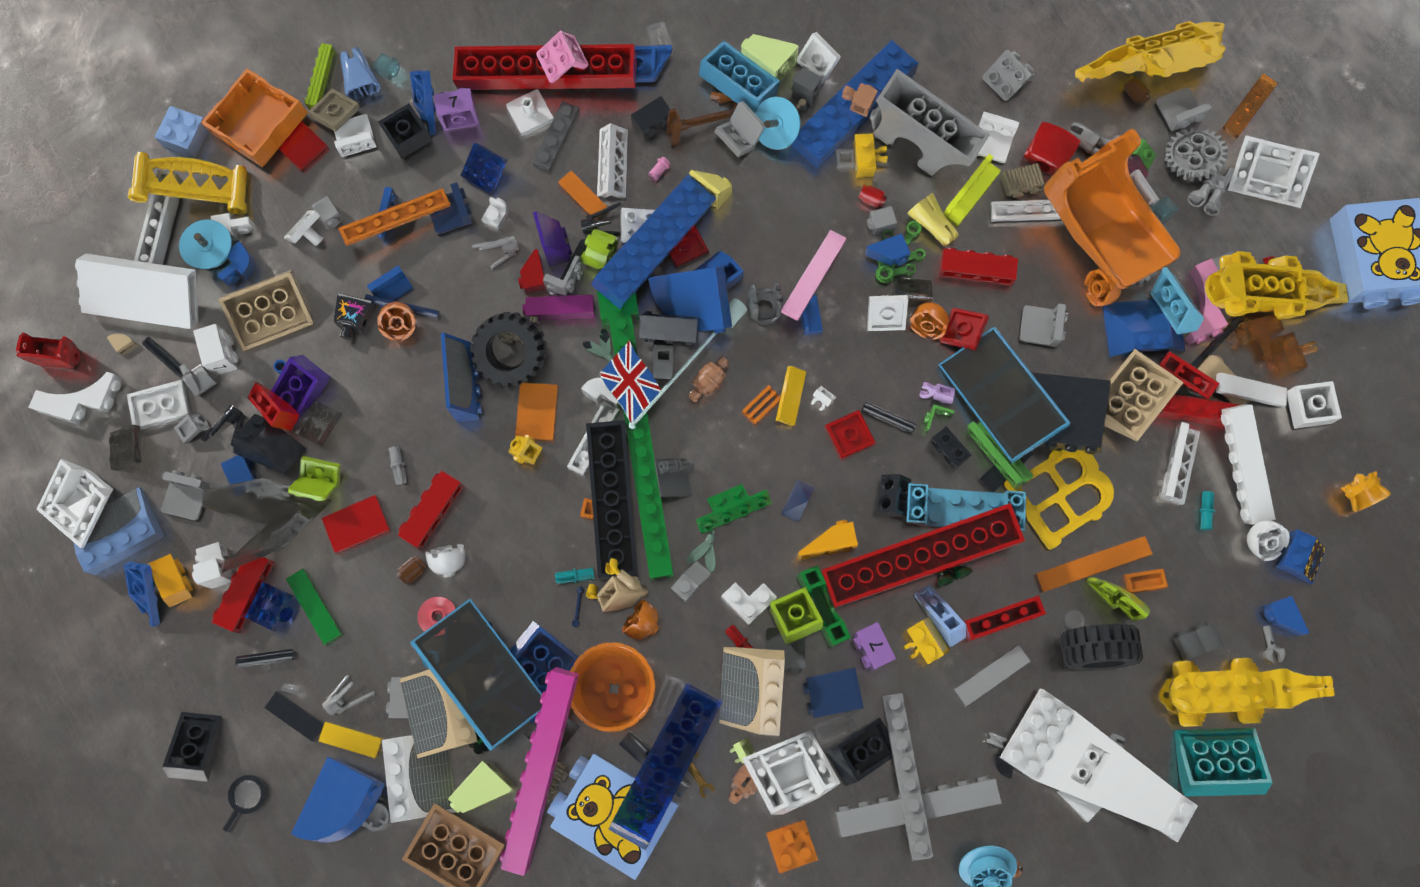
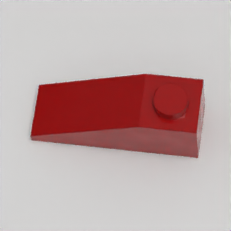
(1191, 376)
(273, 408)

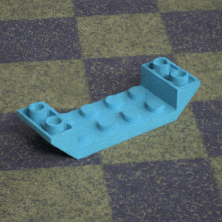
(945, 506)

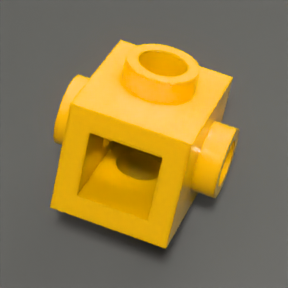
(524, 449)

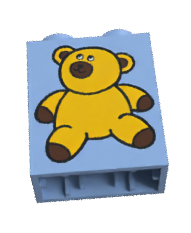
(1379, 251)
(591, 808)

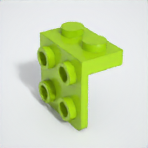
(316, 479)

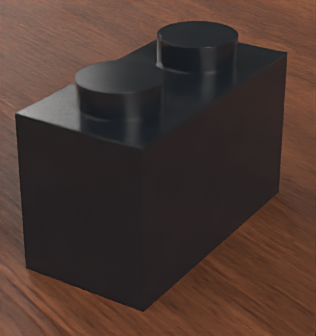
(651, 117)

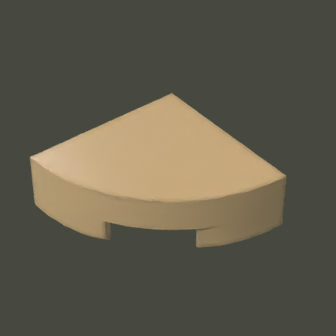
(120, 342)

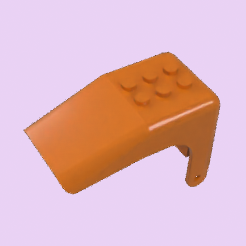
(1110, 214)

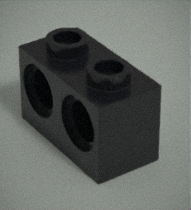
(950, 448)
(893, 495)

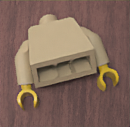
(619, 592)

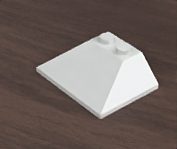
(1273, 171)
(74, 501)
(791, 773)

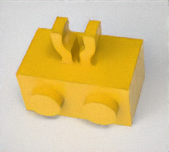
(867, 155)
(927, 640)

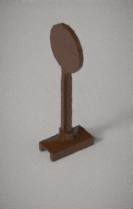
(676, 125)

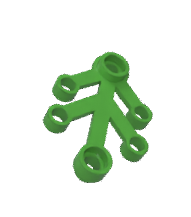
(883, 268)

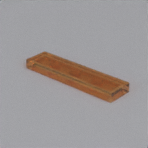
(1249, 105)

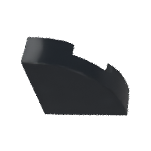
(1003, 767)

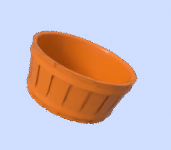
(615, 665)

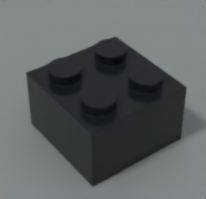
(405, 131)

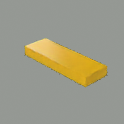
(791, 395)
(350, 740)

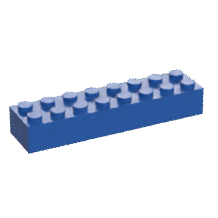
(835, 120)
(653, 242)

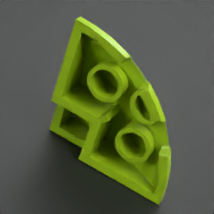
(1120, 598)

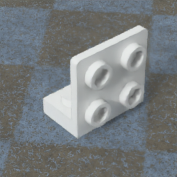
(355, 136)
(1001, 136)

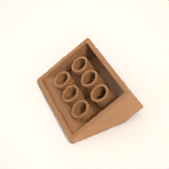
(453, 850)

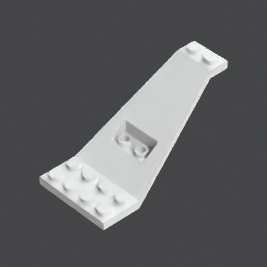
(1057, 744)

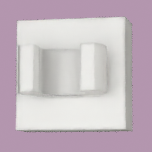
(824, 396)

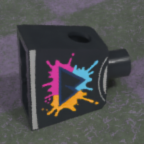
(352, 314)

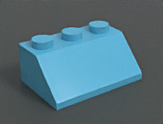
(1176, 303)

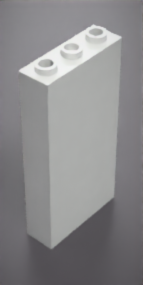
(137, 291)

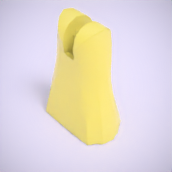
(931, 217)

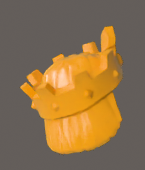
(1365, 491)

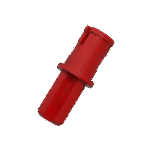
(737, 637)

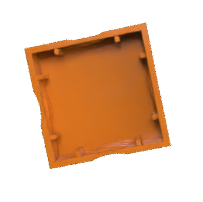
(254, 117)

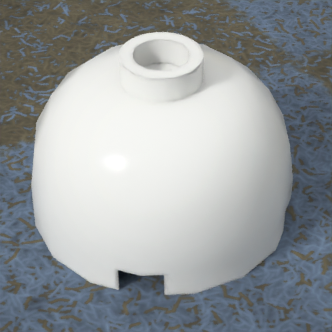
(1267, 539)
(446, 559)

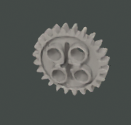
(1196, 148)

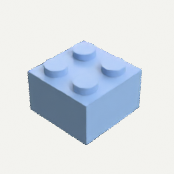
(181, 132)

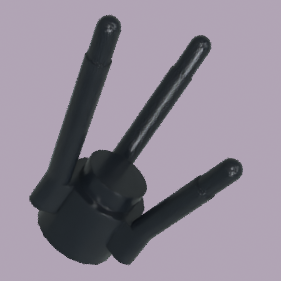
(590, 223)
(231, 415)

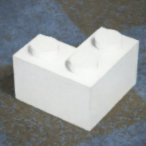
(208, 566)
(748, 607)

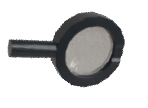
(245, 796)

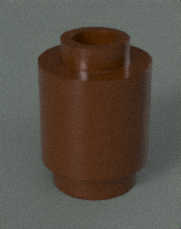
(1137, 90)
(411, 570)

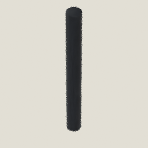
(1216, 343)

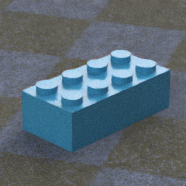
(738, 76)

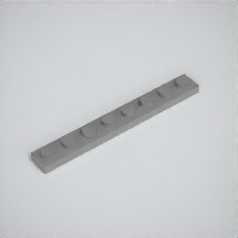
(907, 777)

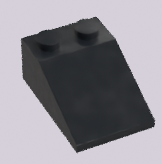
(267, 445)
(193, 747)
(861, 752)

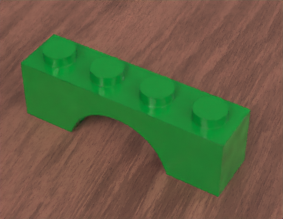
(833, 626)

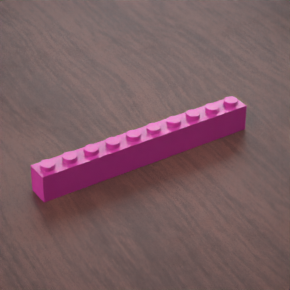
(539, 770)

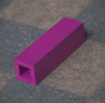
(560, 307)

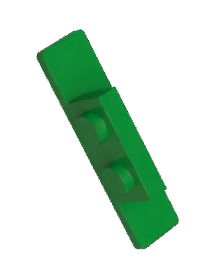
(730, 506)

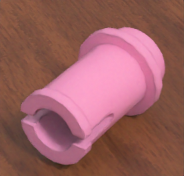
(659, 168)

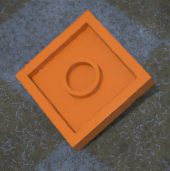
(792, 846)

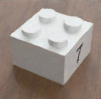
(216, 349)
(1313, 404)

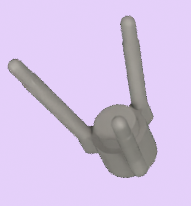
(508, 245)
(334, 701)

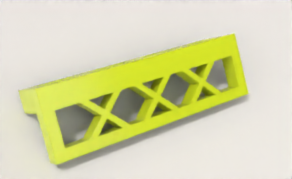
(972, 191)

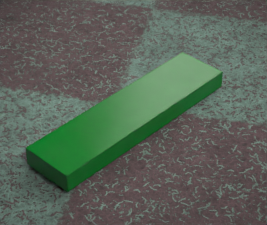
(314, 606)

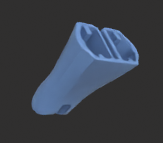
(357, 75)

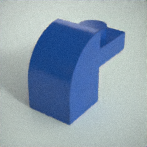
(242, 265)

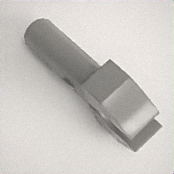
(1267, 655)

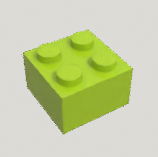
(795, 616)

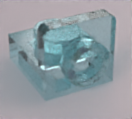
(386, 66)

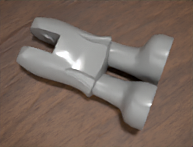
(1088, 138)
(1214, 185)

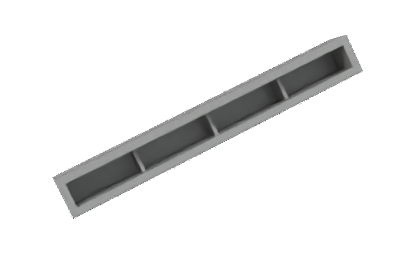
(936, 803)

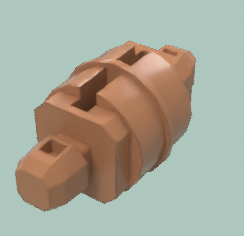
(708, 379)
(738, 791)

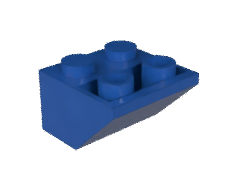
(732, 270)

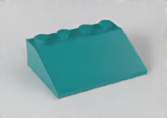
(1221, 762)

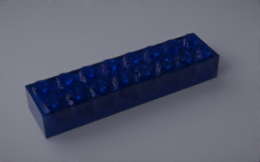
(665, 766)

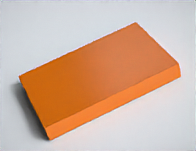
(537, 411)

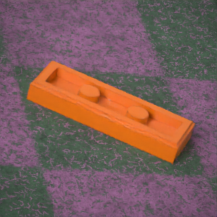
(581, 194)

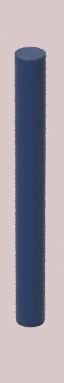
(416, 309)

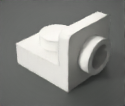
(495, 213)

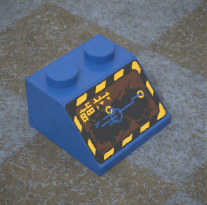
(1301, 556)

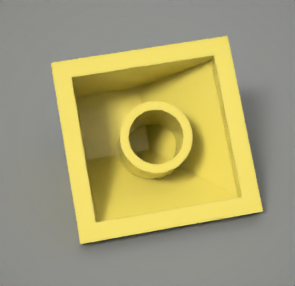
(714, 184)

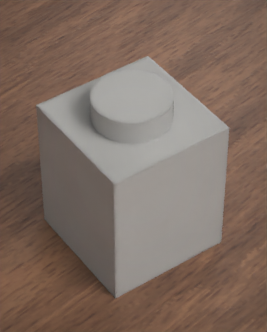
(327, 212)
(882, 220)

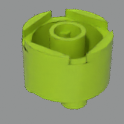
(600, 249)

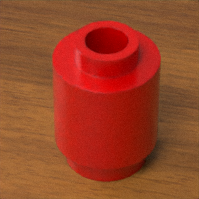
(872, 196)

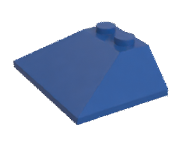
(1139, 327)

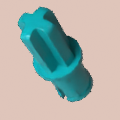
(1207, 510)
(574, 575)

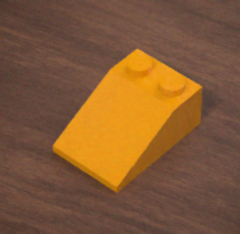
(835, 540)

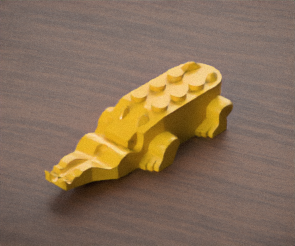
(1163, 53)
(1277, 287)
(1237, 690)

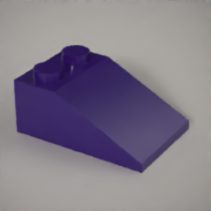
(552, 239)
(300, 383)

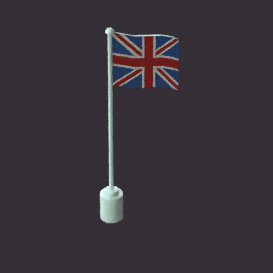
(633, 382)

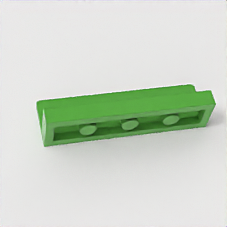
(1015, 473)

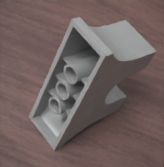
(929, 122)

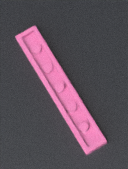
(813, 275)

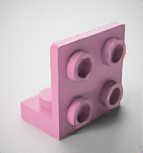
(560, 55)

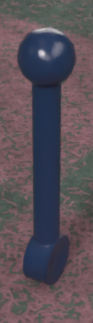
(575, 623)

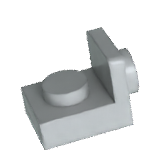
(191, 426)

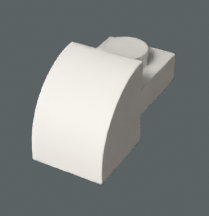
(235, 226)
(596, 390)

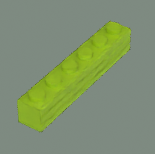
(320, 75)

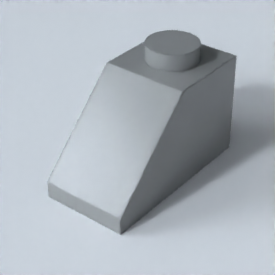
(690, 581)

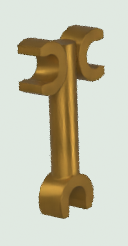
(698, 778)

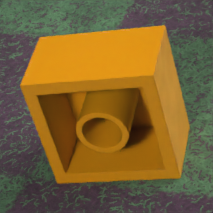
(170, 580)

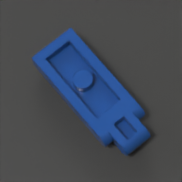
(388, 200)

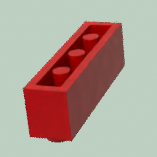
(978, 266)
(1195, 410)
(430, 510)
(241, 593)
(1004, 618)

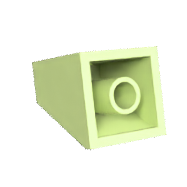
(771, 54)
(480, 788)

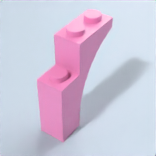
(1213, 318)

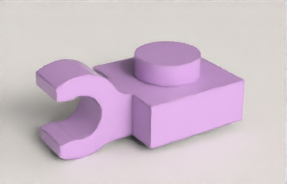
(940, 392)

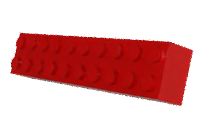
(520, 68)
(923, 555)

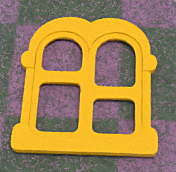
(1089, 475)

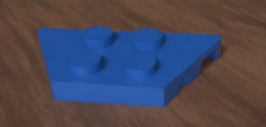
(651, 61)
(422, 97)
(141, 589)

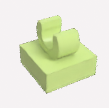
(743, 749)

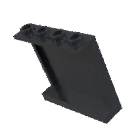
(1084, 405)

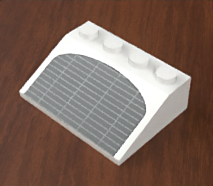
(415, 782)

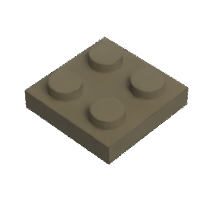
(334, 110)

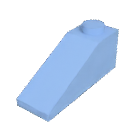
(942, 615)

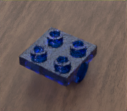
(483, 167)
(270, 607)

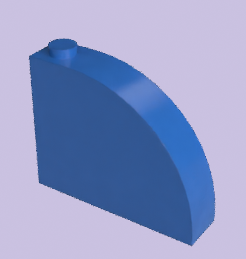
(696, 295)
(337, 803)

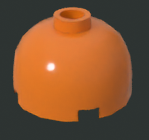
(1101, 288)
(929, 320)
(396, 321)
(642, 621)

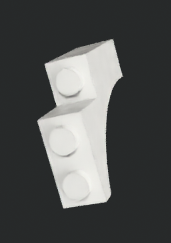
(72, 406)

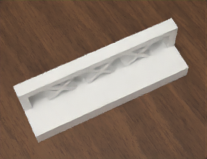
(608, 159)
(1175, 462)

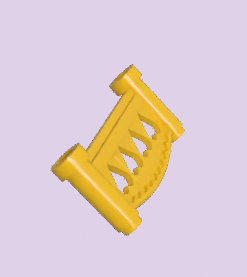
(145, 182)

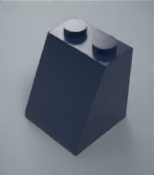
(833, 693)

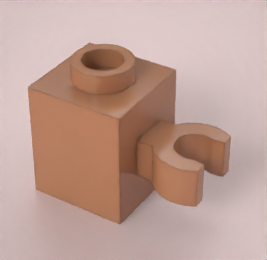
(861, 99)

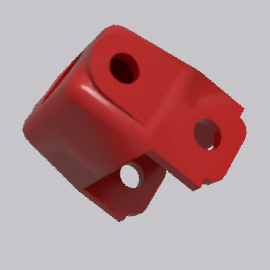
(1051, 147)
(48, 352)

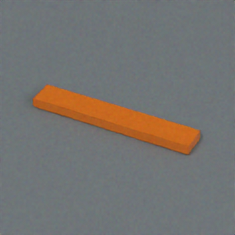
(394, 217)
(1093, 564)

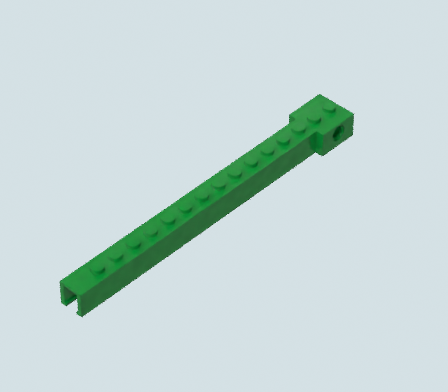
(641, 449)

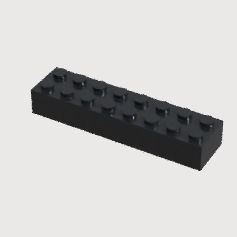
(611, 497)

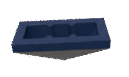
(797, 501)

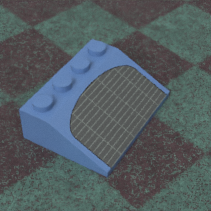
(120, 532)

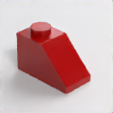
(532, 274)

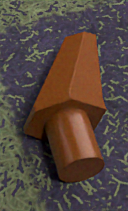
(721, 97)

